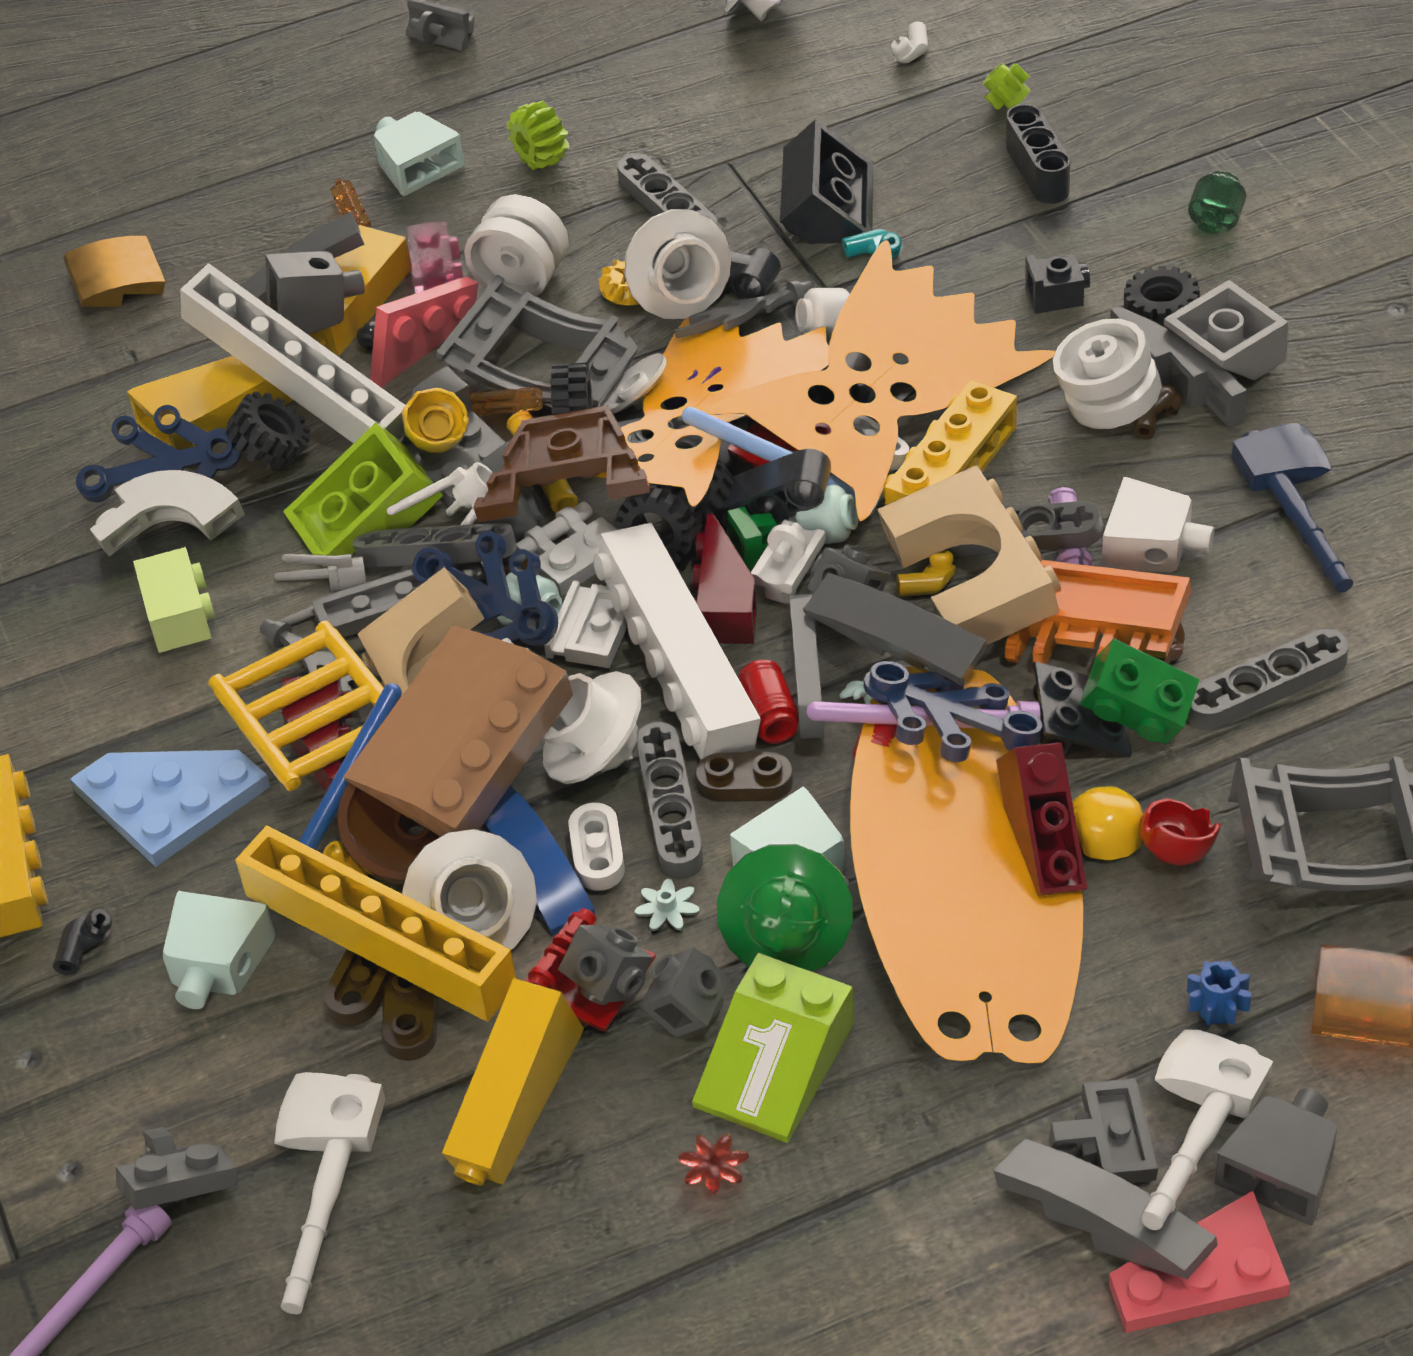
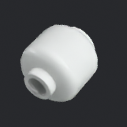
(820, 309)

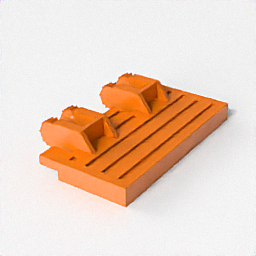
(1113, 602)

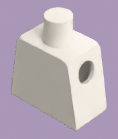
(1151, 529)

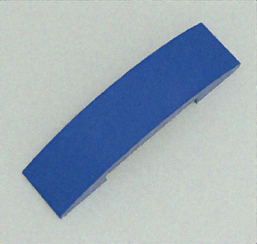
(556, 883)

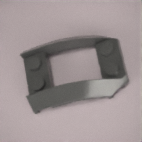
(503, 308)
(1272, 830)

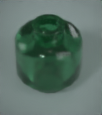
(1217, 202)

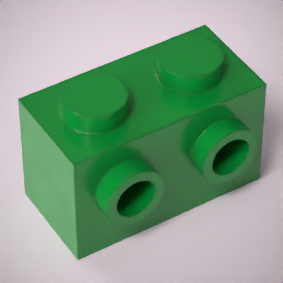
(1139, 692)

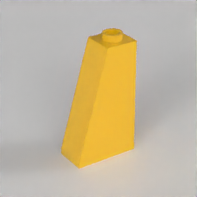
(383, 265)
(201, 395)
(512, 1082)

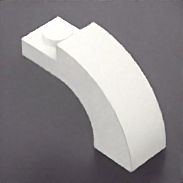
(166, 497)

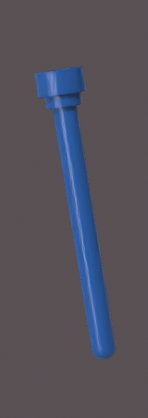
(329, 804)

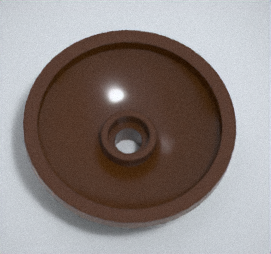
(378, 835)

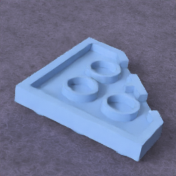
(168, 796)

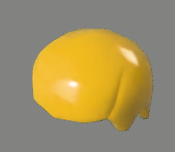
(435, 420)
(1108, 823)

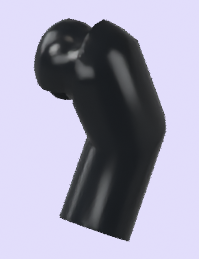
(80, 936)

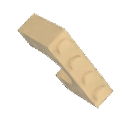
(971, 511)
(414, 627)

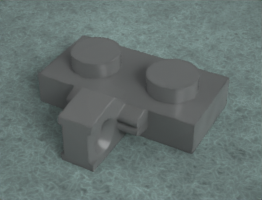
(1110, 1131)
(174, 1172)

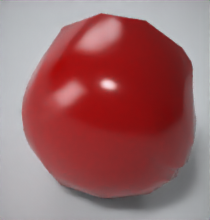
(1177, 831)

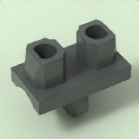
(439, 24)

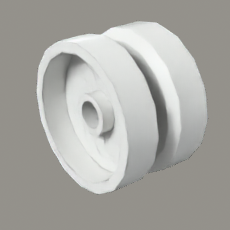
(519, 243)
(1107, 373)

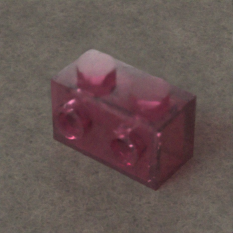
(433, 255)

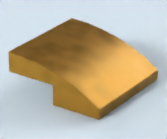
(113, 268)

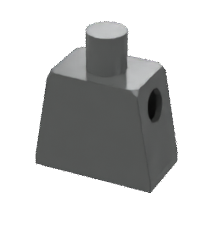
(310, 288)
(1281, 1155)

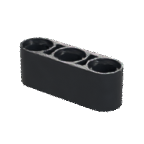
(1038, 153)
(780, 486)

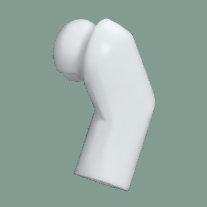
(913, 47)

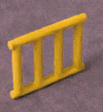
(269, 744)

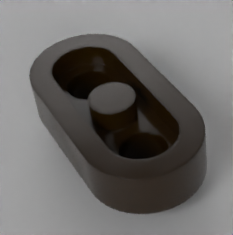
(744, 776)
(355, 984)
(408, 1008)

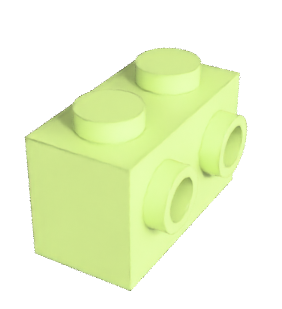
(172, 599)

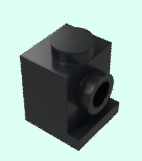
(1055, 282)

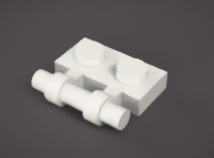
(572, 557)

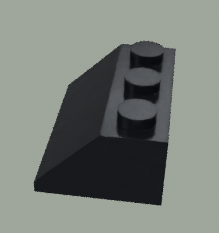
(825, 187)

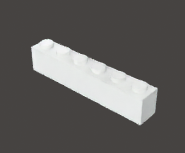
(287, 356)
(676, 642)

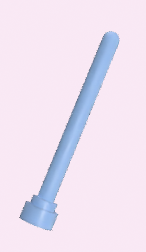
(746, 441)

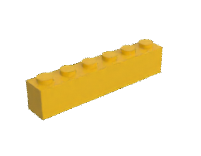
(377, 923)

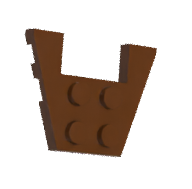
(558, 449)

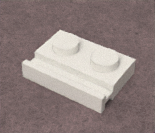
(587, 627)

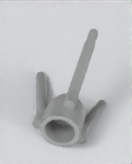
(341, 570)

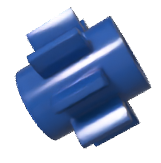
(1218, 992)

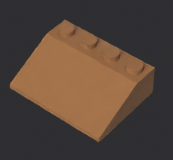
(461, 731)

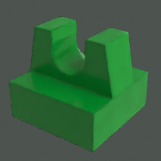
(749, 534)

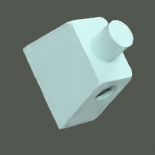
(416, 151)
(792, 821)
(214, 945)

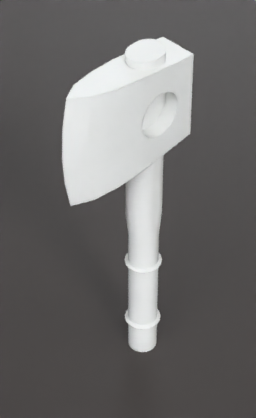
(1221, 1079)
(332, 1117)

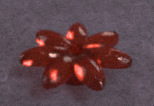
(713, 1162)

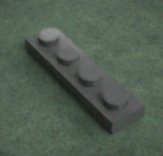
(361, 605)

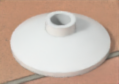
(635, 384)

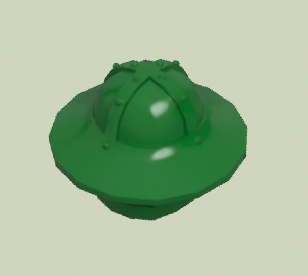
(785, 907)

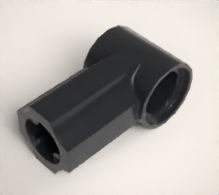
(753, 273)

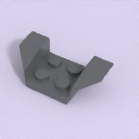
(478, 444)

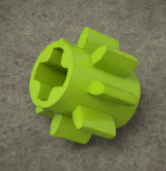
(1006, 86)

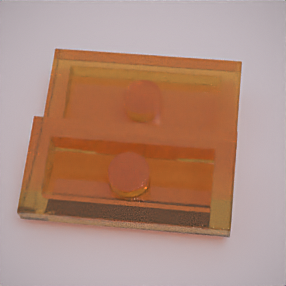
(1364, 996)

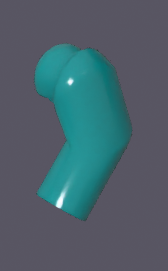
(870, 241)

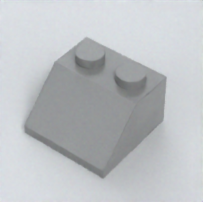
(1233, 330)

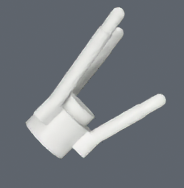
(468, 487)

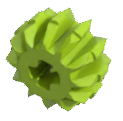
(537, 135)

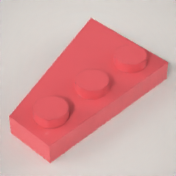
(416, 326)
(1234, 1275)

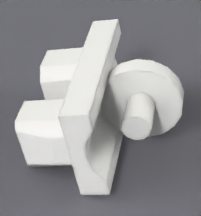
(787, 559)

